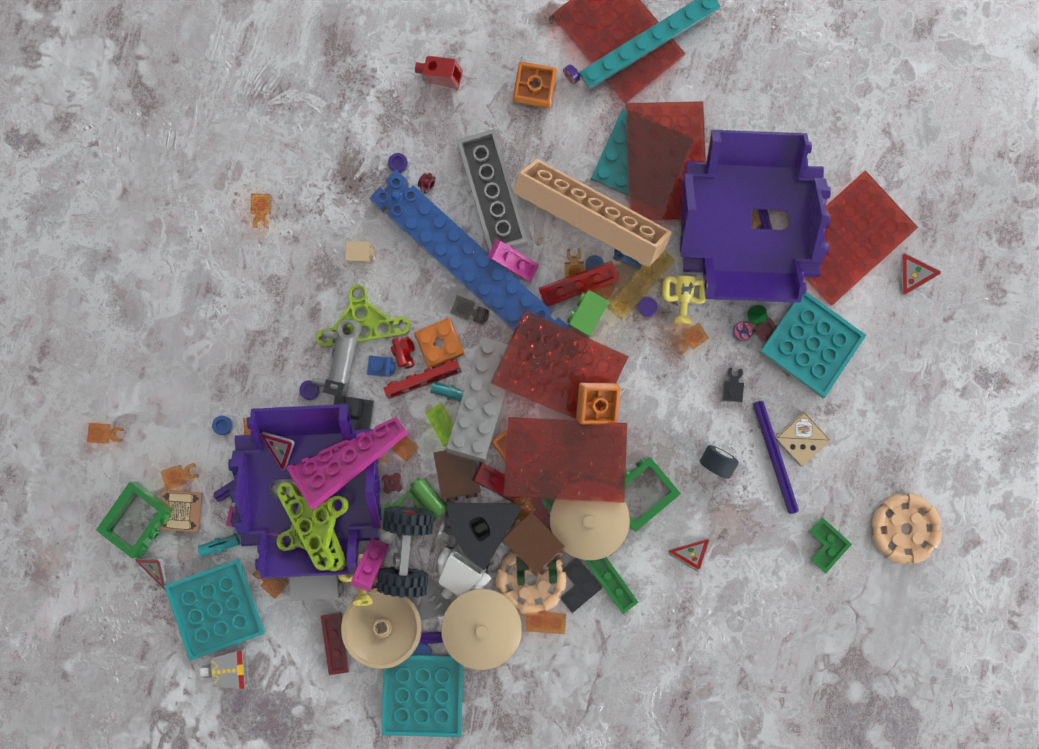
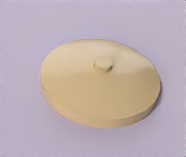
(589, 528)
(481, 629)
(381, 632)

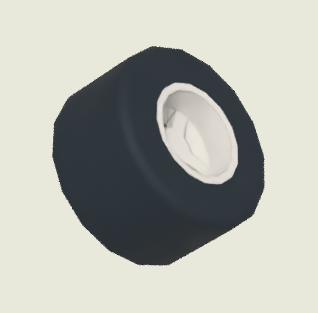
(719, 461)

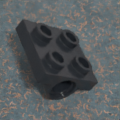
(360, 411)

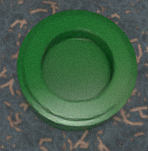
(757, 314)

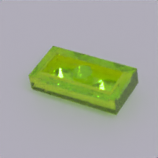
(440, 422)

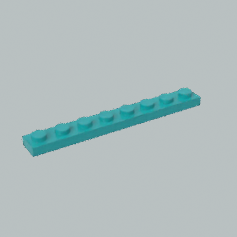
(648, 41)

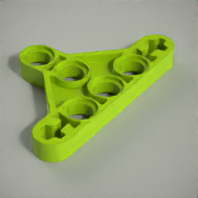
(372, 320)
(318, 529)
(296, 541)

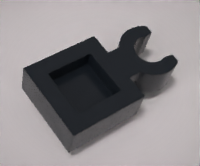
(733, 388)

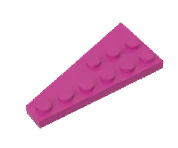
(338, 464)

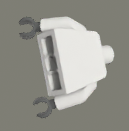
(459, 573)

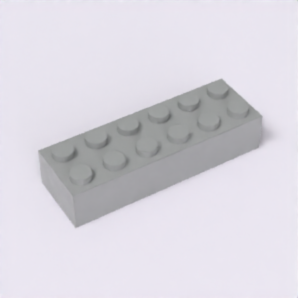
(492, 189)
(479, 405)

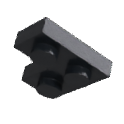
(584, 585)

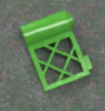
(423, 497)

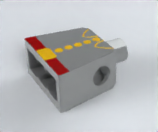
(228, 670)

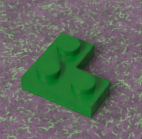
(832, 547)

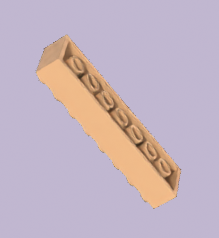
(592, 212)

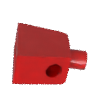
(440, 71)

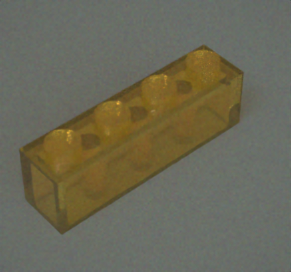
(640, 285)

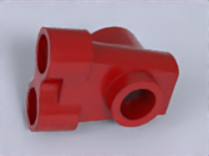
(401, 350)

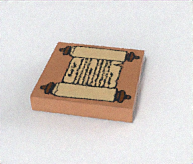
(186, 510)

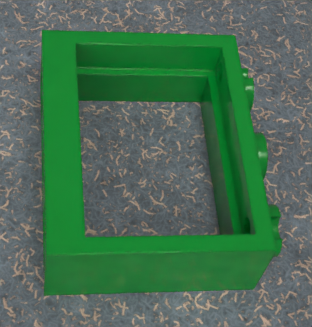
(641, 465)
(118, 510)

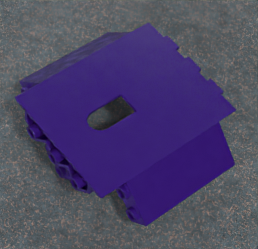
(716, 216)
(261, 513)

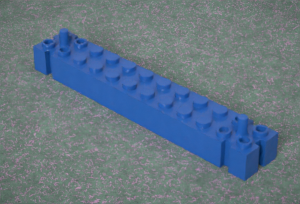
(458, 252)

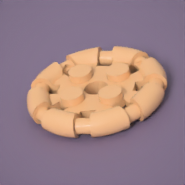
(918, 531)
(527, 591)

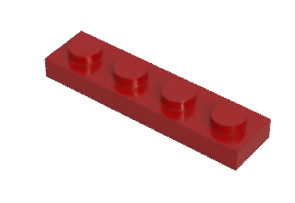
(579, 283)
(416, 381)

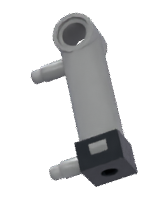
(338, 383)

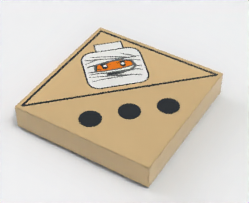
(802, 438)

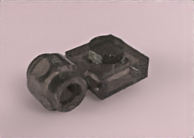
(464, 309)

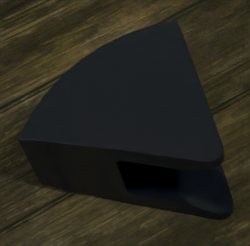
(481, 527)

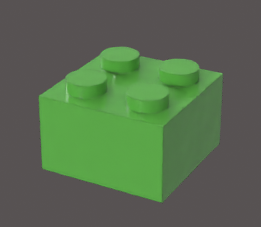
(588, 314)

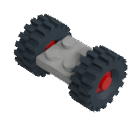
(401, 579)

